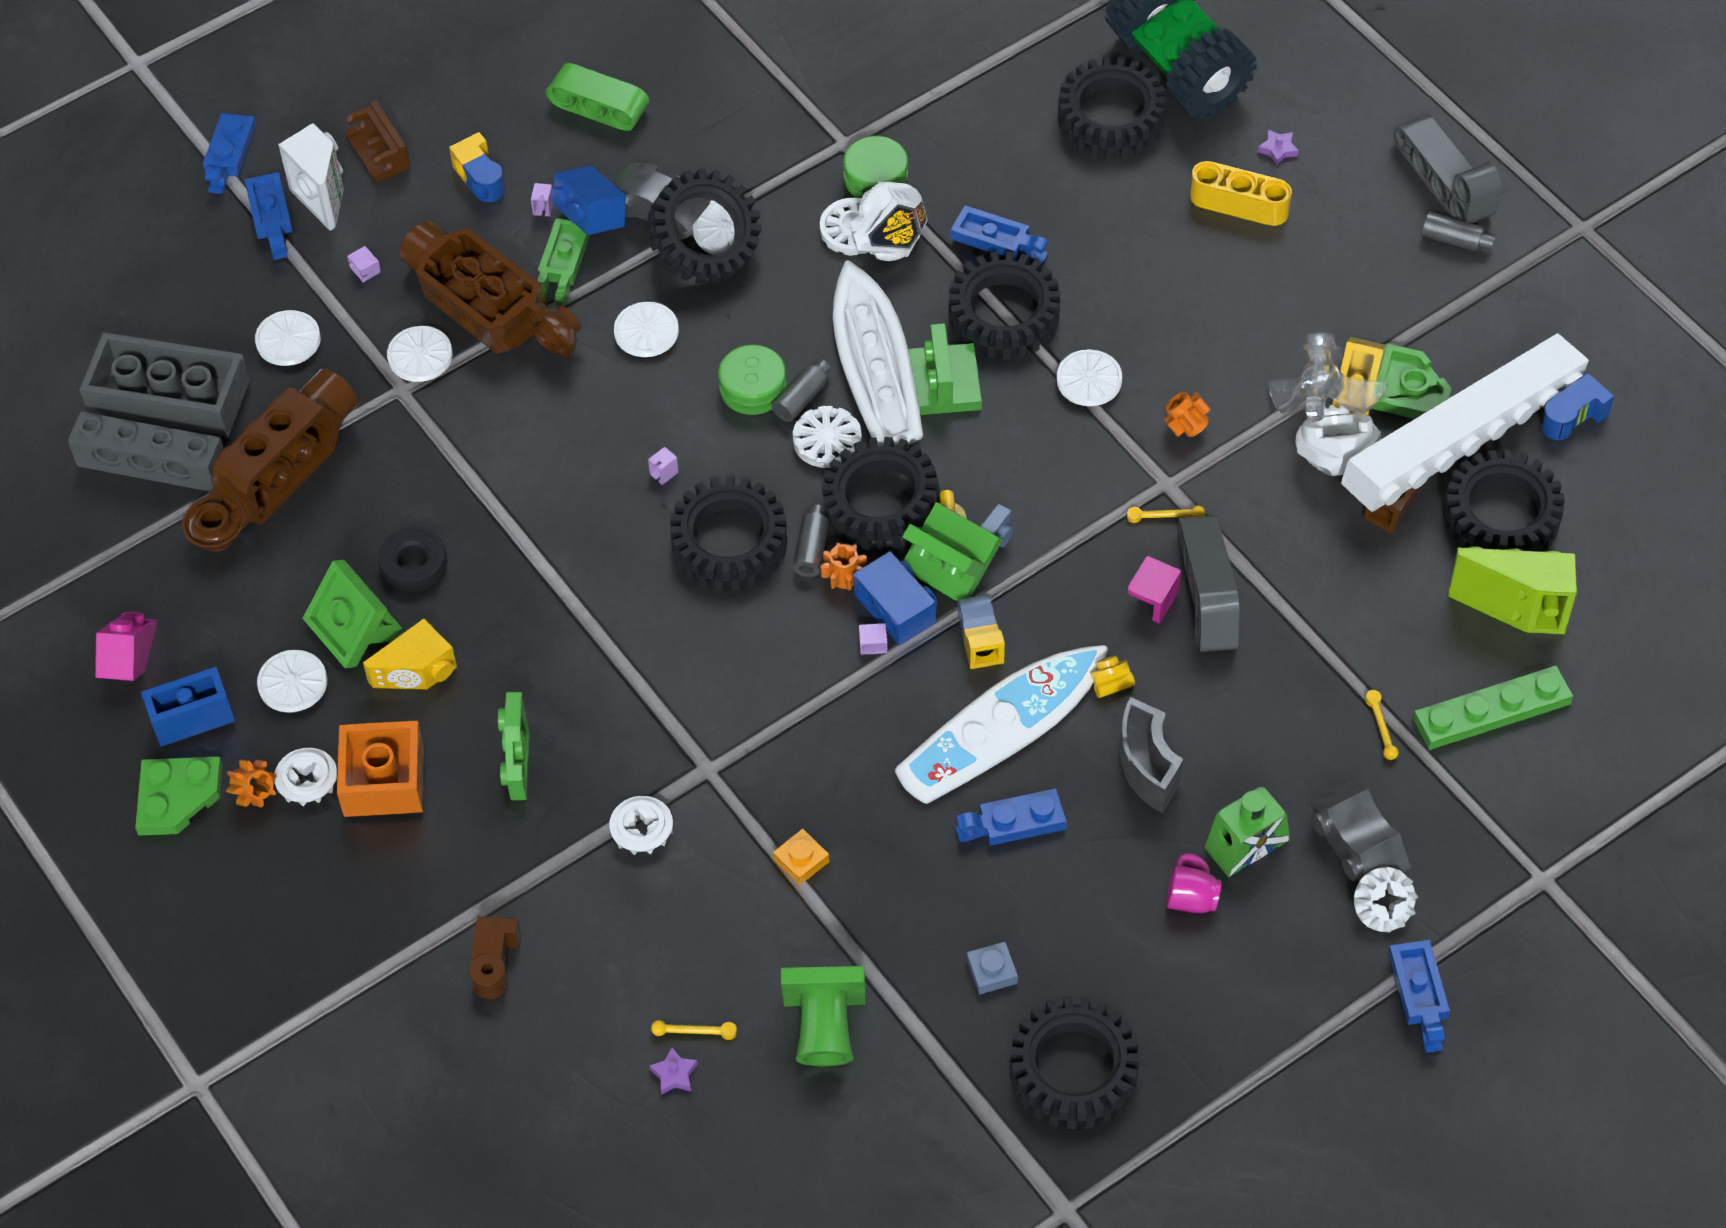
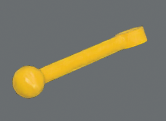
(1135, 514)
(1373, 699)
(727, 1030)

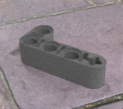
(1462, 190)
(1210, 583)

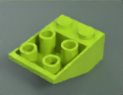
(1517, 586)

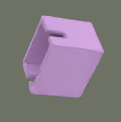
(541, 199)
(364, 264)
(663, 465)
(873, 638)

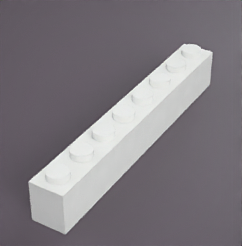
(1462, 423)

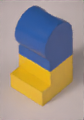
(473, 165)

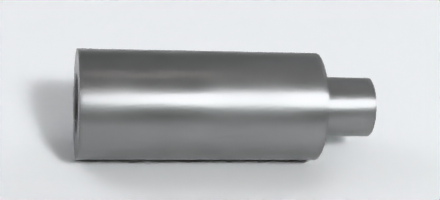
(1456, 232)
(801, 391)
(811, 542)

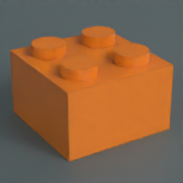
(380, 768)

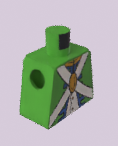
(1253, 827)

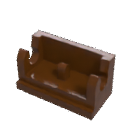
(377, 143)

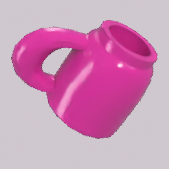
(1192, 886)

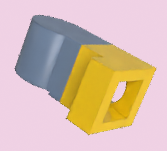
(980, 631)

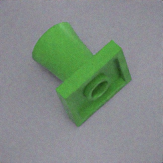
(823, 1003)

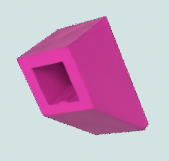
(124, 646)

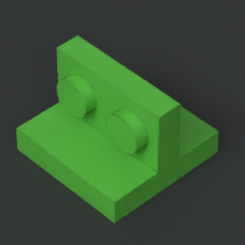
(945, 375)
(950, 552)
(348, 615)

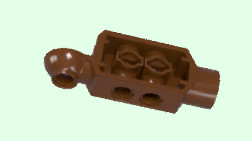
(485, 291)
(270, 460)

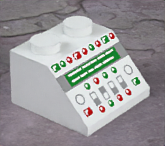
(314, 172)

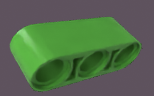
(597, 96)

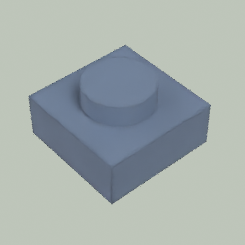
(1000, 524)
(992, 968)

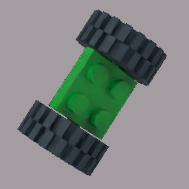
(1200, 60)

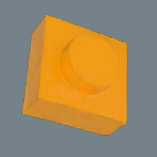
(801, 857)

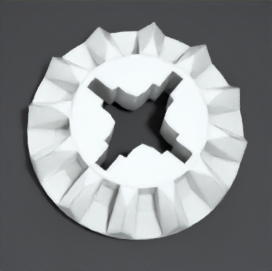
(303, 762)
(651, 812)
(1373, 887)

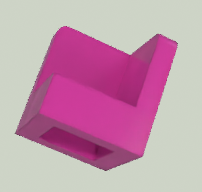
(1156, 585)

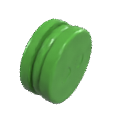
(872, 161)
(751, 379)

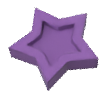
(1278, 146)
(674, 1072)

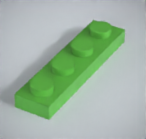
(1492, 707)

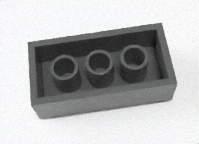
(165, 384)

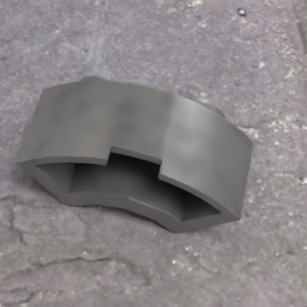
(642, 186)
(1145, 756)
(1357, 830)

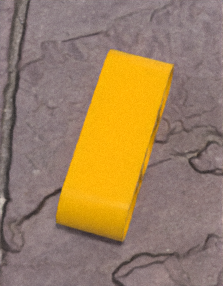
(1240, 193)

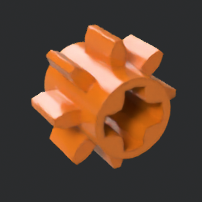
(1187, 414)
(841, 565)
(241, 786)

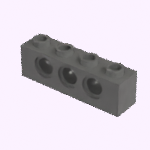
(144, 451)

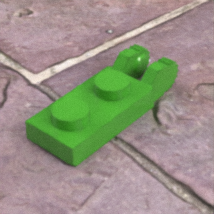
(562, 258)

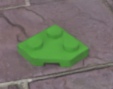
(1411, 382)
(515, 743)
(175, 792)

